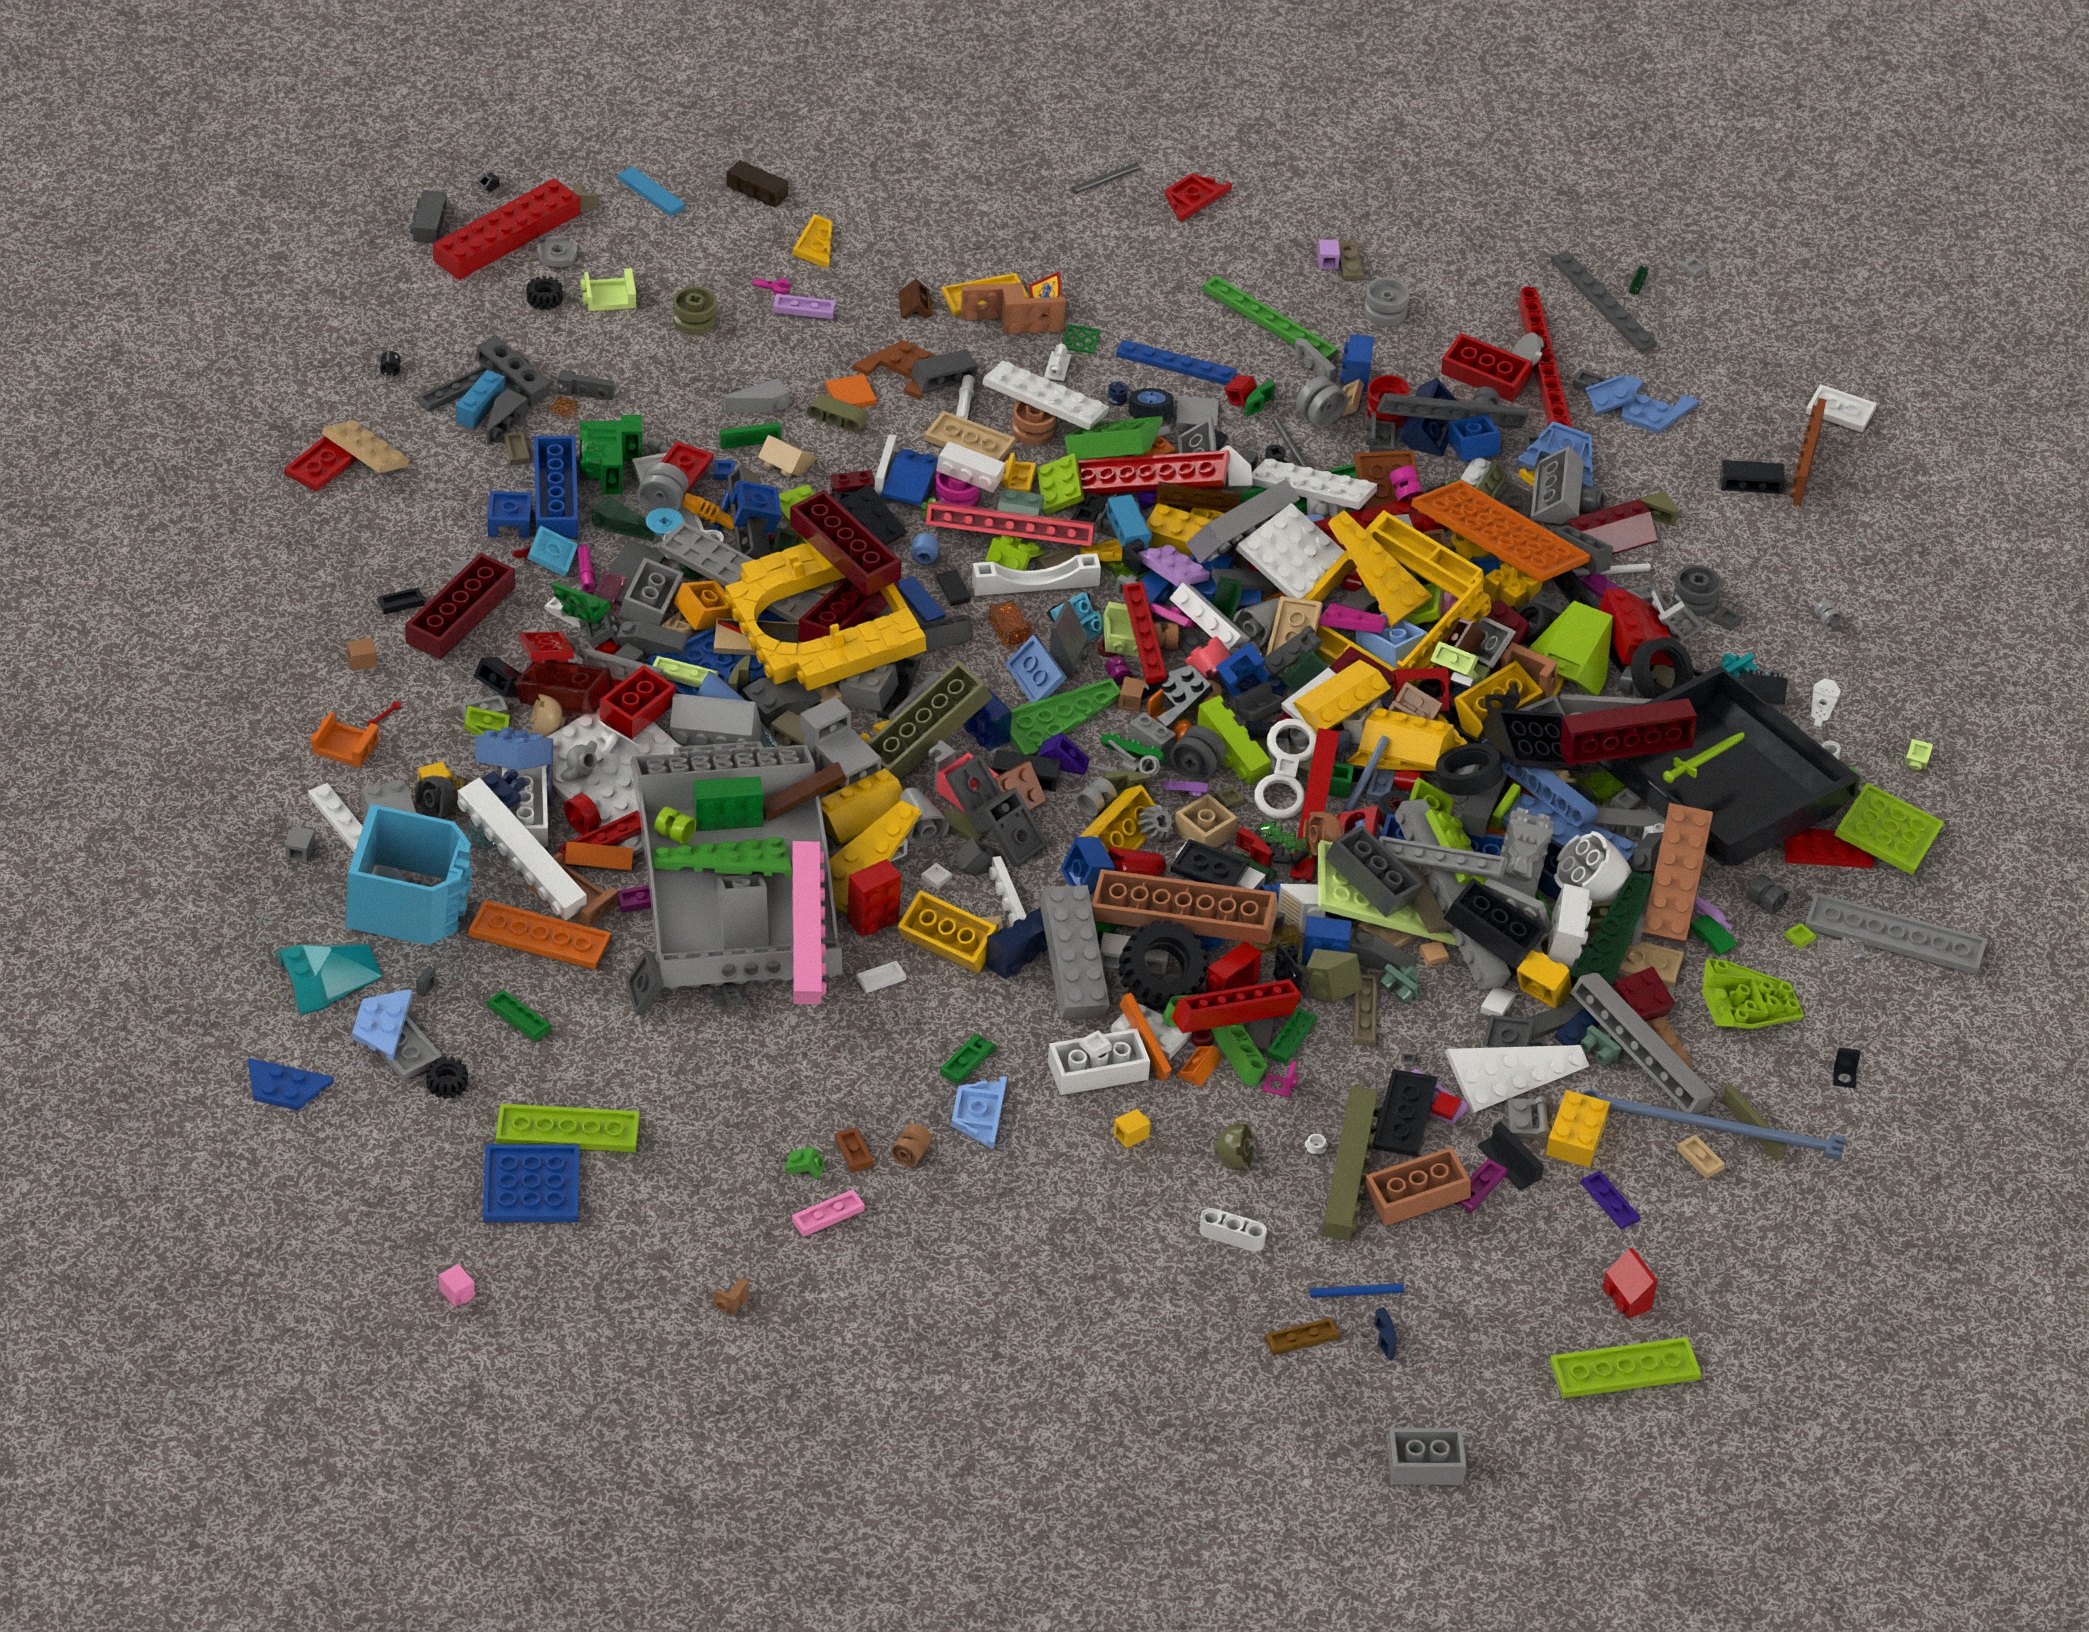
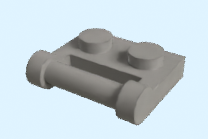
(1521, 1117)

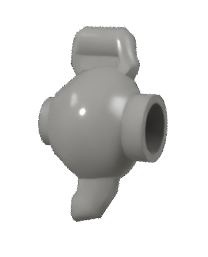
(580, 761)

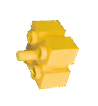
(1510, 586)

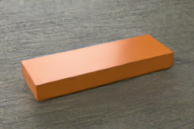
(598, 856)

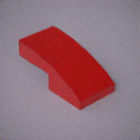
(1252, 843)

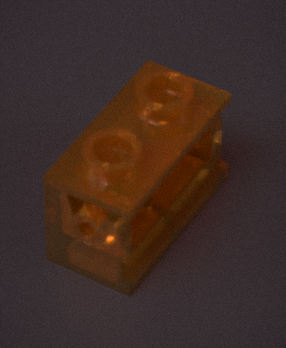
(1008, 623)

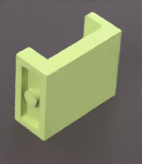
(609, 293)
(1118, 630)
(1459, 662)

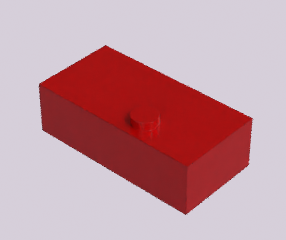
(1486, 365)

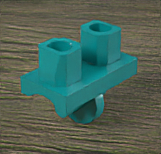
(1737, 665)

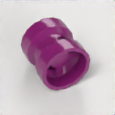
(1117, 669)

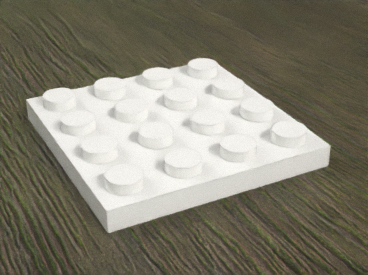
(1291, 551)

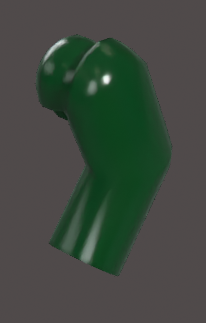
(689, 573)

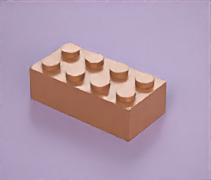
(1418, 1186)

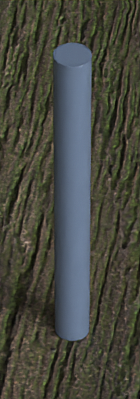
(1366, 773)

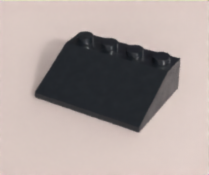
(1527, 738)

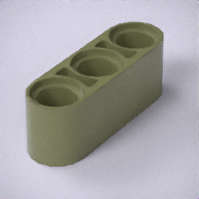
(838, 413)

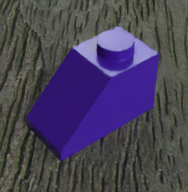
(1061, 748)

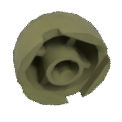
(1234, 1145)

